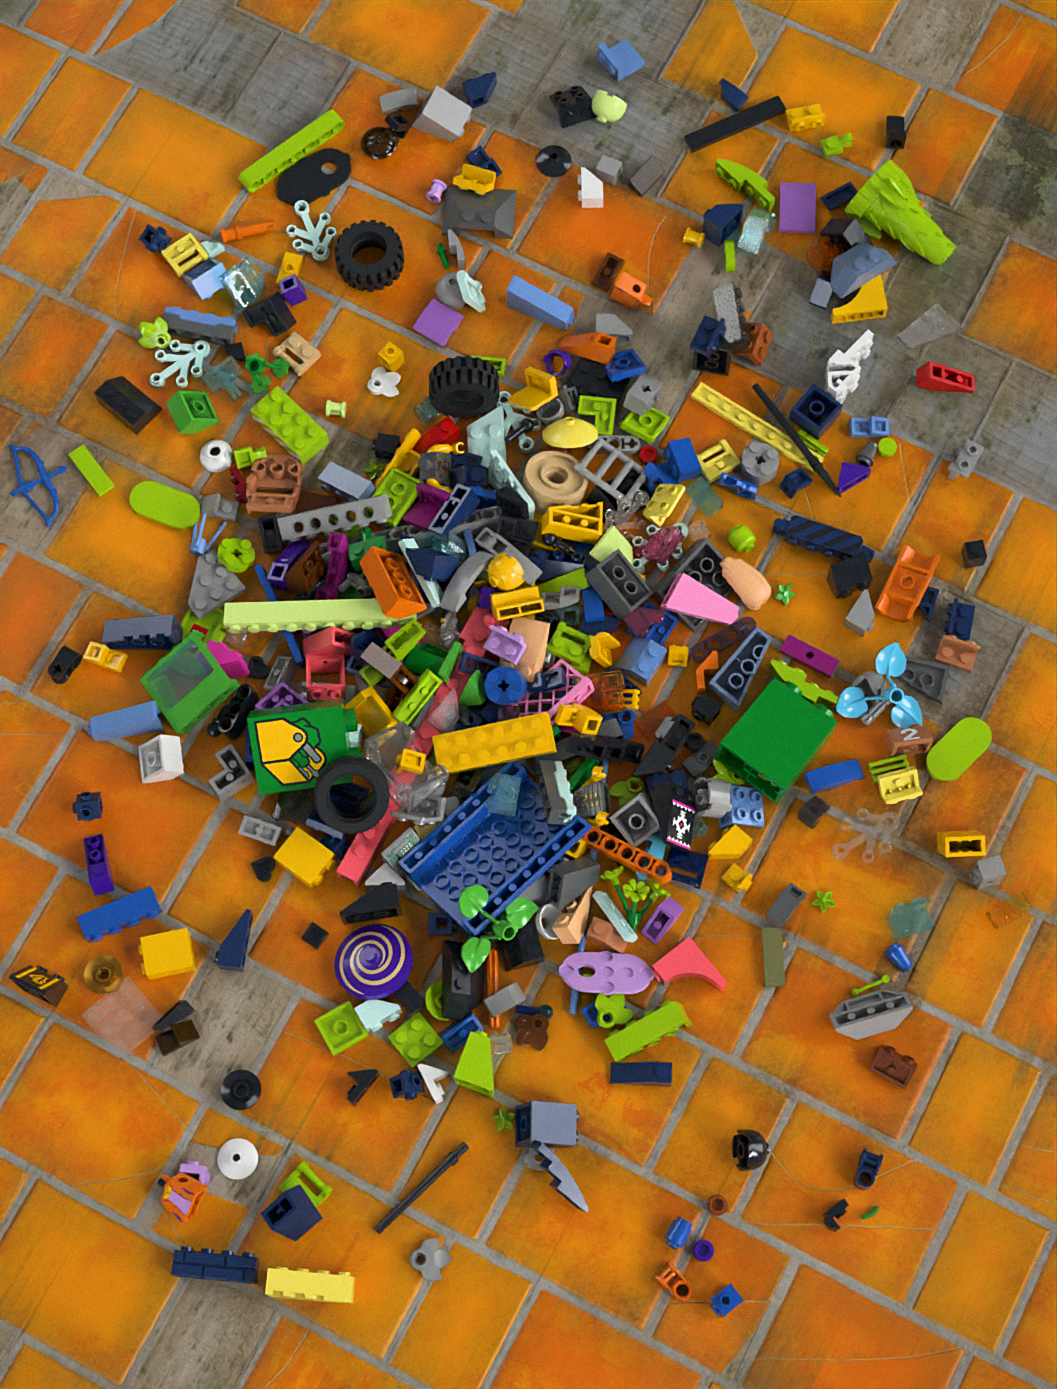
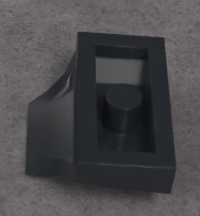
(674, 732)

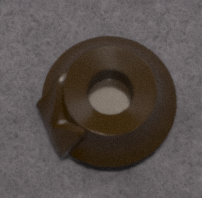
(379, 142)

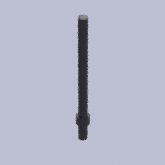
(451, 1159)

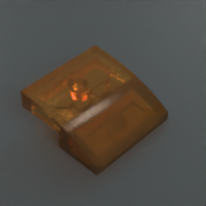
(607, 693)

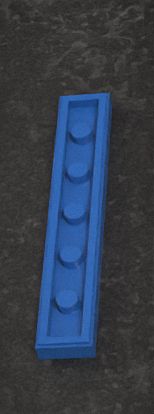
(272, 596)
(591, 599)

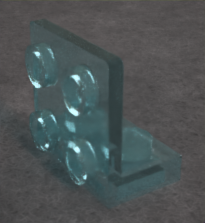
(909, 918)

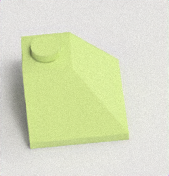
(609, 543)

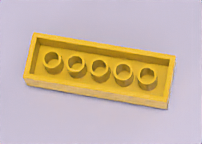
(495, 743)

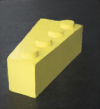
(310, 1286)

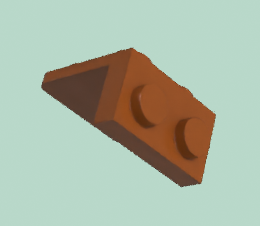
(758, 344)

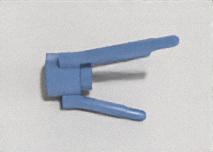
(198, 545)

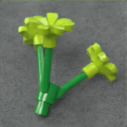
(634, 891)

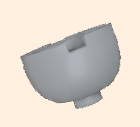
(449, 292)

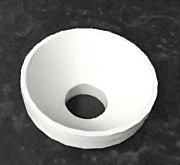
(220, 462)
(549, 914)

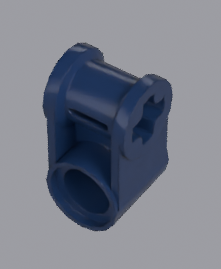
(868, 1165)

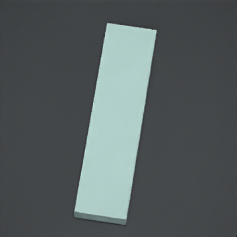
(432, 589)

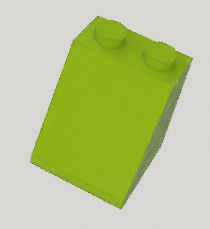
(476, 1065)

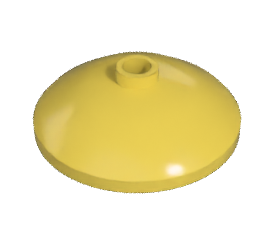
(569, 433)

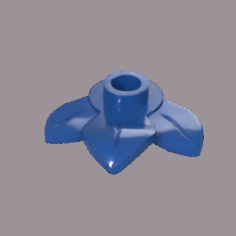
(659, 475)
(626, 726)

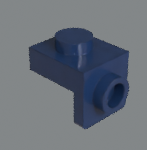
(336, 845)

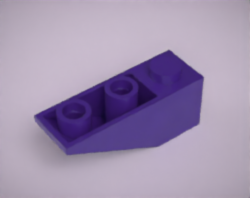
(284, 563)
(98, 865)

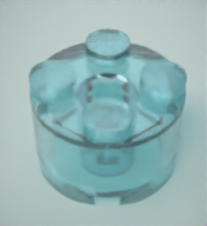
(449, 544)

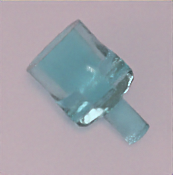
(425, 411)

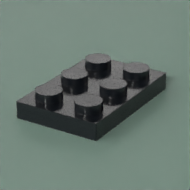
(593, 381)

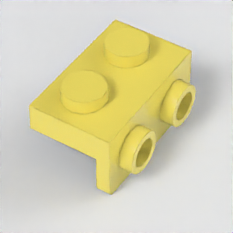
(899, 785)

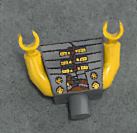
(436, 465)
(593, 799)

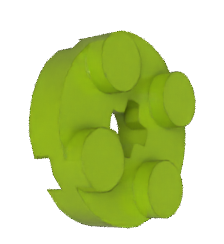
(239, 546)

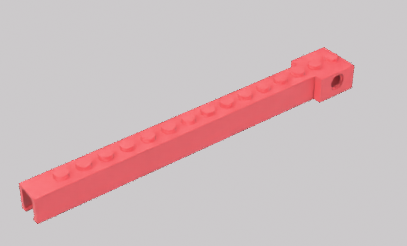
(368, 844)

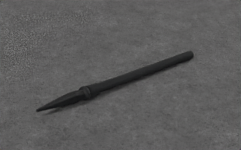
(813, 461)

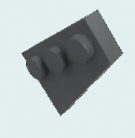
(925, 677)

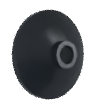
(553, 167)
(237, 1080)

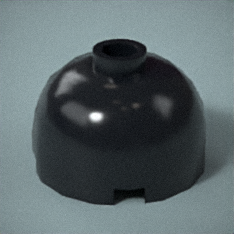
(749, 1149)

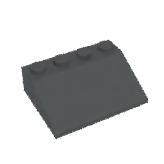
(702, 565)

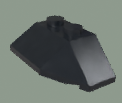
(460, 988)

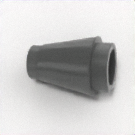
(867, 455)

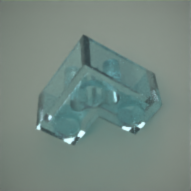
(757, 225)

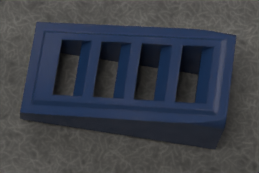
(493, 665)

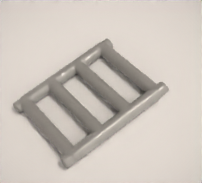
(614, 453)

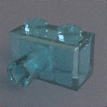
(223, 377)
(503, 795)

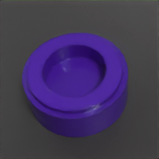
(703, 1250)

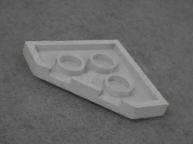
(212, 586)

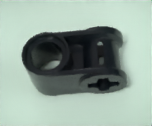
(64, 664)

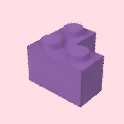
(280, 696)

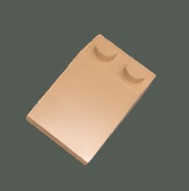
(536, 637)

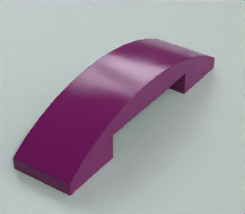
(337, 567)

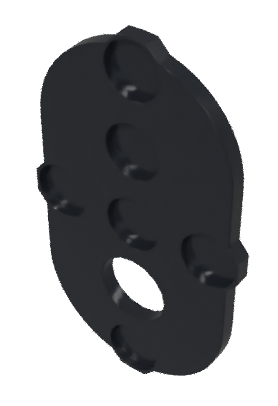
(308, 182)

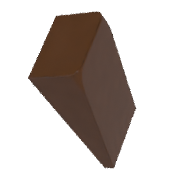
(608, 272)

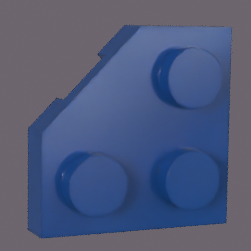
(625, 365)

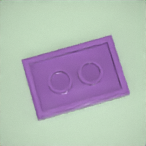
(797, 208)

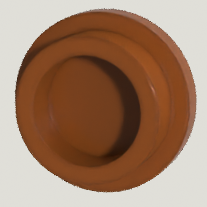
(717, 1205)

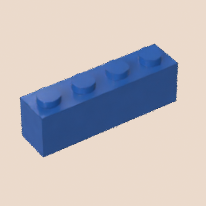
(119, 914)

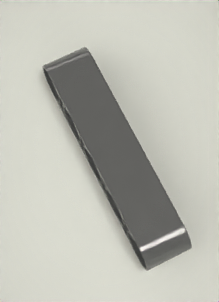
(608, 728)

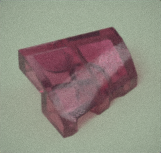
(661, 544)

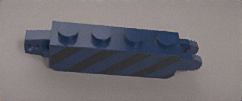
(821, 538)

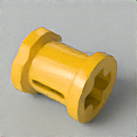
(693, 237)

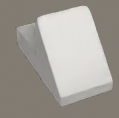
(431, 1076)

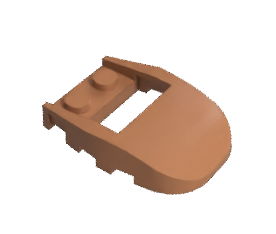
(274, 473)

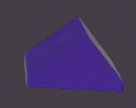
(851, 475)

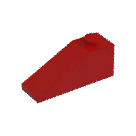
(943, 378)
(441, 433)

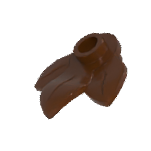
(530, 1033)

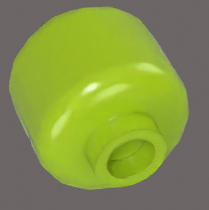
(741, 538)

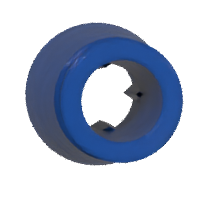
(898, 956)

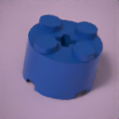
(510, 695)

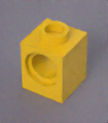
(391, 357)

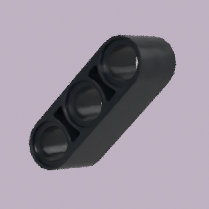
(235, 716)

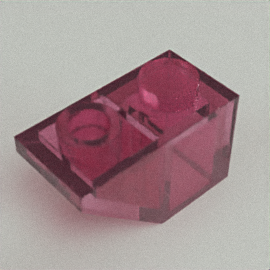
(642, 618)

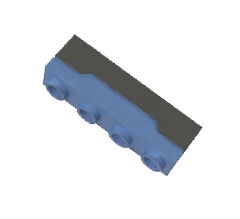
(200, 326)

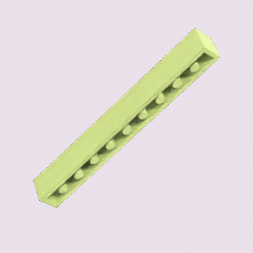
(308, 615)

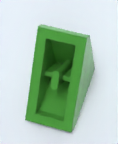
(474, 691)

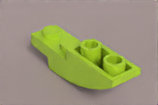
(742, 178)
(810, 690)

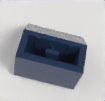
(292, 1214)

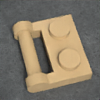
(301, 350)

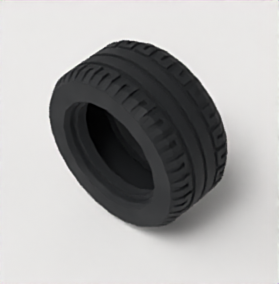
(346, 822)

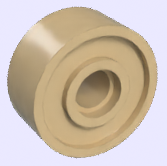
(553, 481)

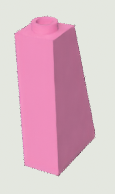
(698, 601)

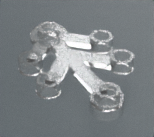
(621, 519)
(868, 833)

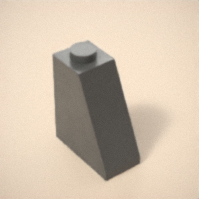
(571, 880)

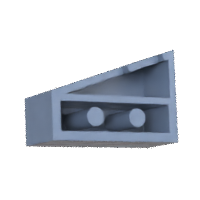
(345, 483)

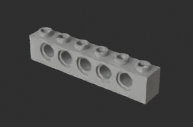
(289, 524)

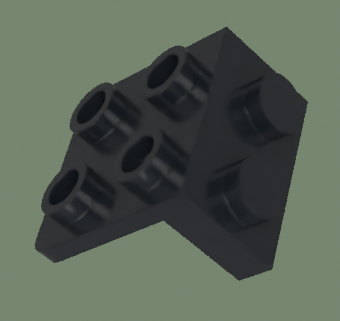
(572, 106)

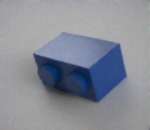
(682, 459)

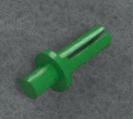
(442, 252)

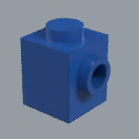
(725, 1301)

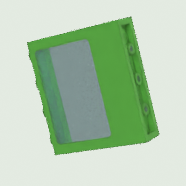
(188, 683)

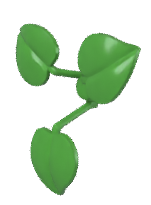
(517, 915)

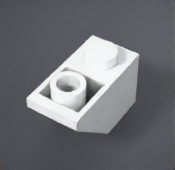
(591, 190)

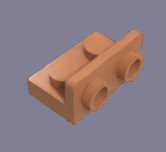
(957, 653)

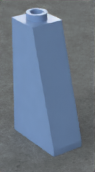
(538, 304)
(127, 722)

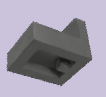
(569, 397)

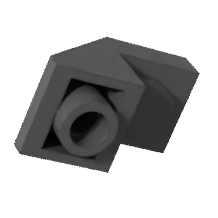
(785, 905)

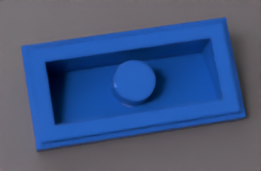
(458, 1032)

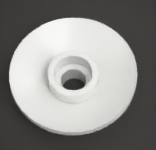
(241, 1168)

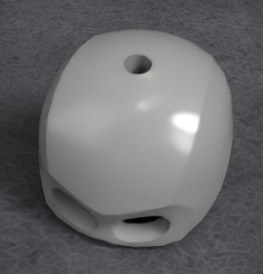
(871, 684)

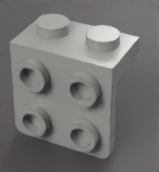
(427, 812)

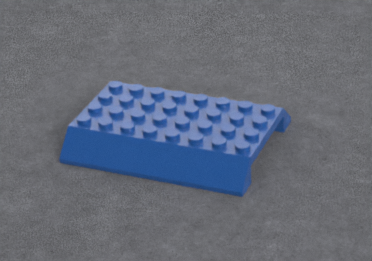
(490, 851)

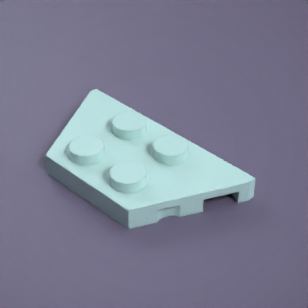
(487, 435)

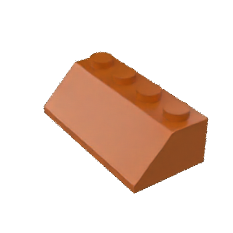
(392, 583)

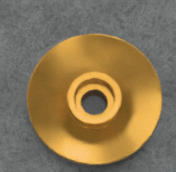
(96, 968)

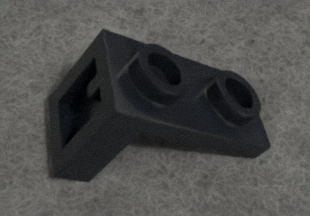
(895, 132)

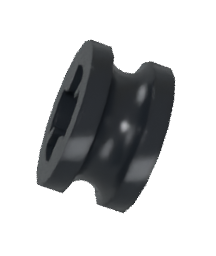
(697, 736)

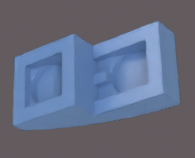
(869, 428)

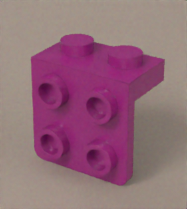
(429, 504)

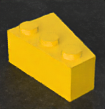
(574, 522)

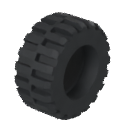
(369, 235)
(464, 387)

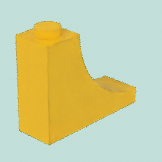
(868, 304)

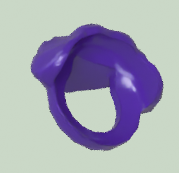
(549, 358)

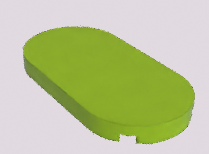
(165, 505)
(958, 749)

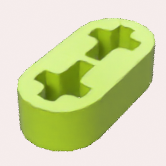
(729, 254)

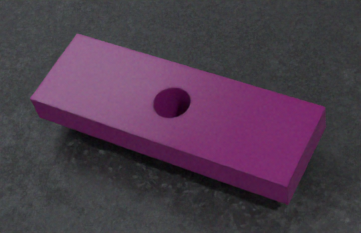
(820, 660)

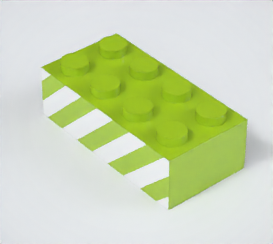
(289, 425)

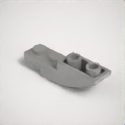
(495, 544)

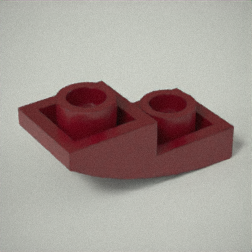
(240, 486)

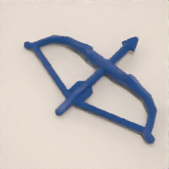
(28, 486)

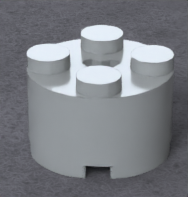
(759, 463)
(712, 797)

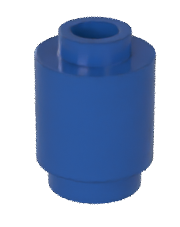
(678, 1233)

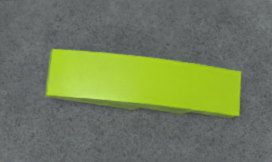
(397, 646)

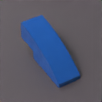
(833, 776)

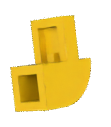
(580, 717)

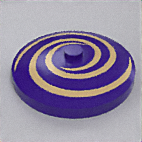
(373, 961)

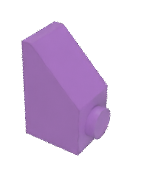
(662, 920)

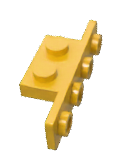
(404, 457)

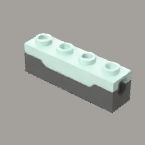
(555, 792)

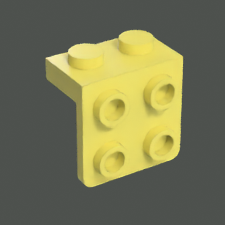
(663, 502)

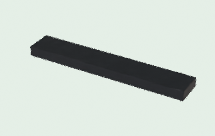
(735, 124)

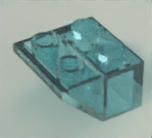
(243, 283)

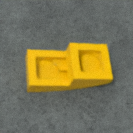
(105, 657)

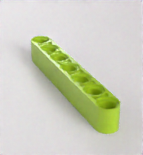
(291, 151)

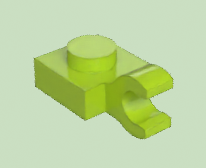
(833, 146)
(246, 456)

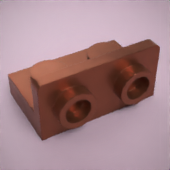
(893, 1066)

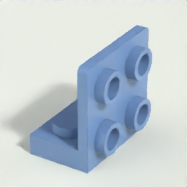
(746, 808)

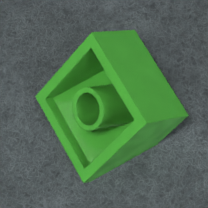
(192, 411)

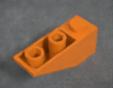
(592, 346)

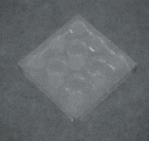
(123, 1018)

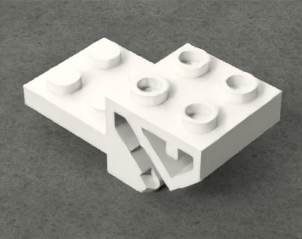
(844, 369)

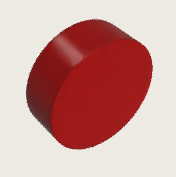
(647, 454)

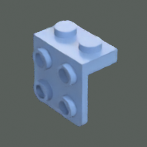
(620, 59)

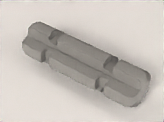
(874, 711)

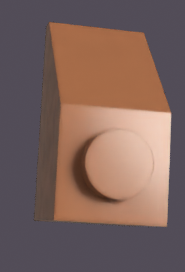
(606, 935)

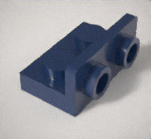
(707, 336)
(960, 620)

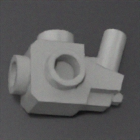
(359, 582)

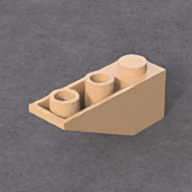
(573, 919)

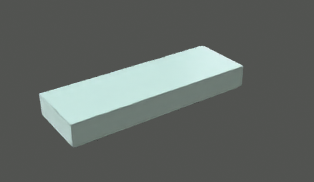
(615, 916)

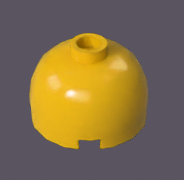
(505, 572)

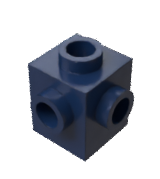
(155, 238)
(88, 806)
(406, 1085)

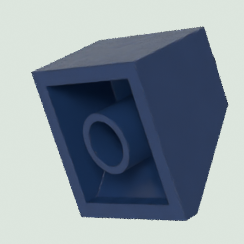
(722, 222)
(432, 563)

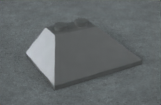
(479, 212)

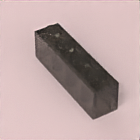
(729, 306)

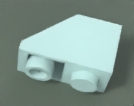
(376, 1012)

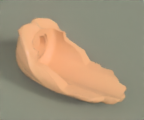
(746, 582)

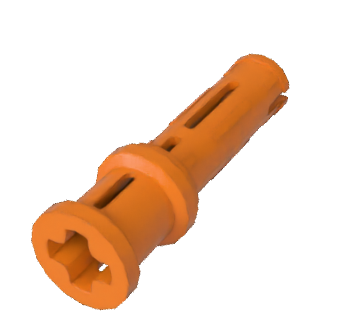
(238, 232)

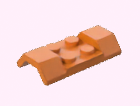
(906, 585)

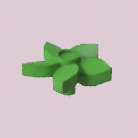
(784, 593)

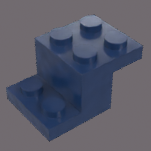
(347, 799)

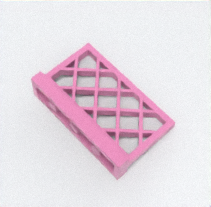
(576, 694)

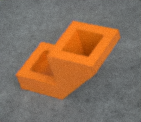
(708, 667)

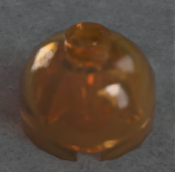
(821, 255)

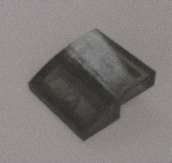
(294, 806)

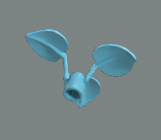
(892, 663)

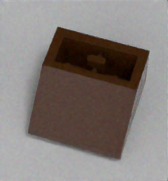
(306, 570)

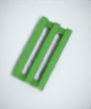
(450, 662)

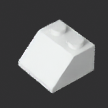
(160, 759)

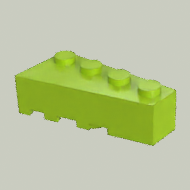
(647, 1030)

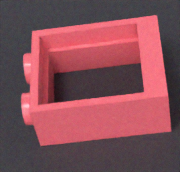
(334, 664)

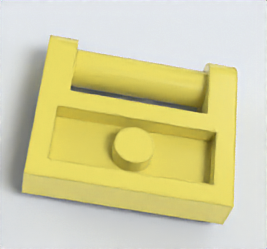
(181, 250)
(724, 462)

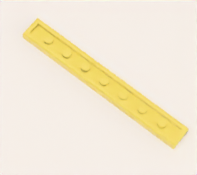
(751, 424)

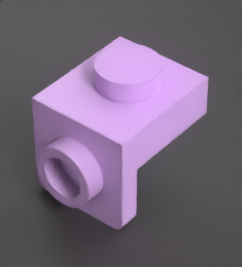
(195, 1169)

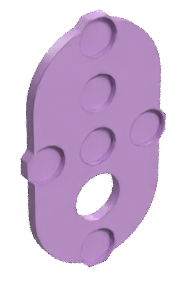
(613, 973)

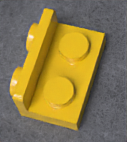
(805, 117)

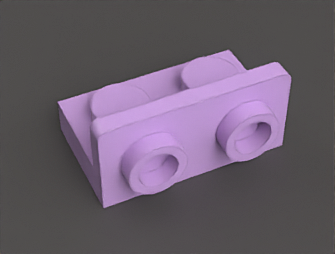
(505, 645)

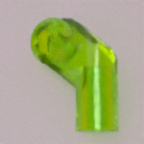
(572, 766)

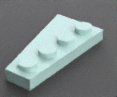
(501, 476)

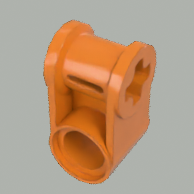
(673, 1281)

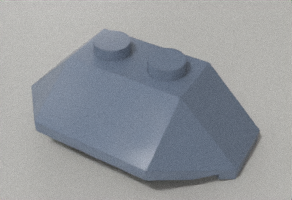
(858, 267)

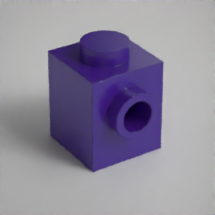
(292, 290)

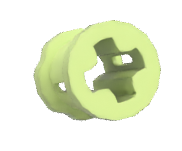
(336, 408)

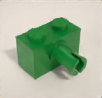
(359, 549)

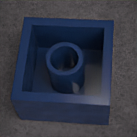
(815, 412)

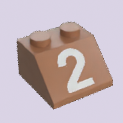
(908, 740)

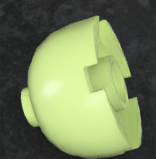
(607, 107)

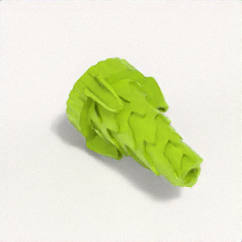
(892, 205)

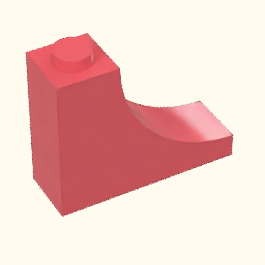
(328, 641)
(687, 961)

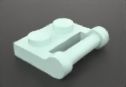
(471, 291)

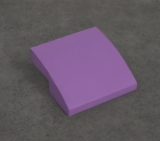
(438, 322)

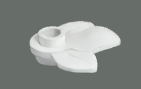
(386, 382)

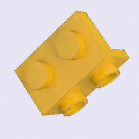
(476, 179)
(601, 647)

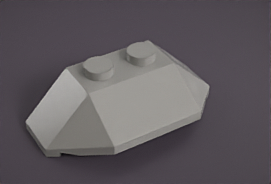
(870, 1013)

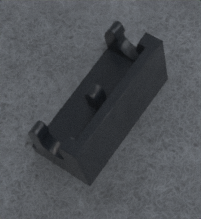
(466, 783)

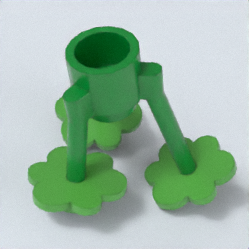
(256, 366)

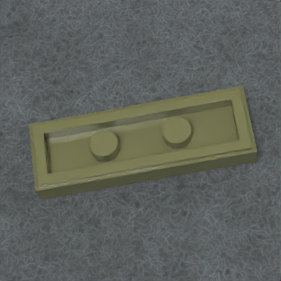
(773, 957)

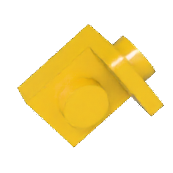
(410, 761)
(737, 879)

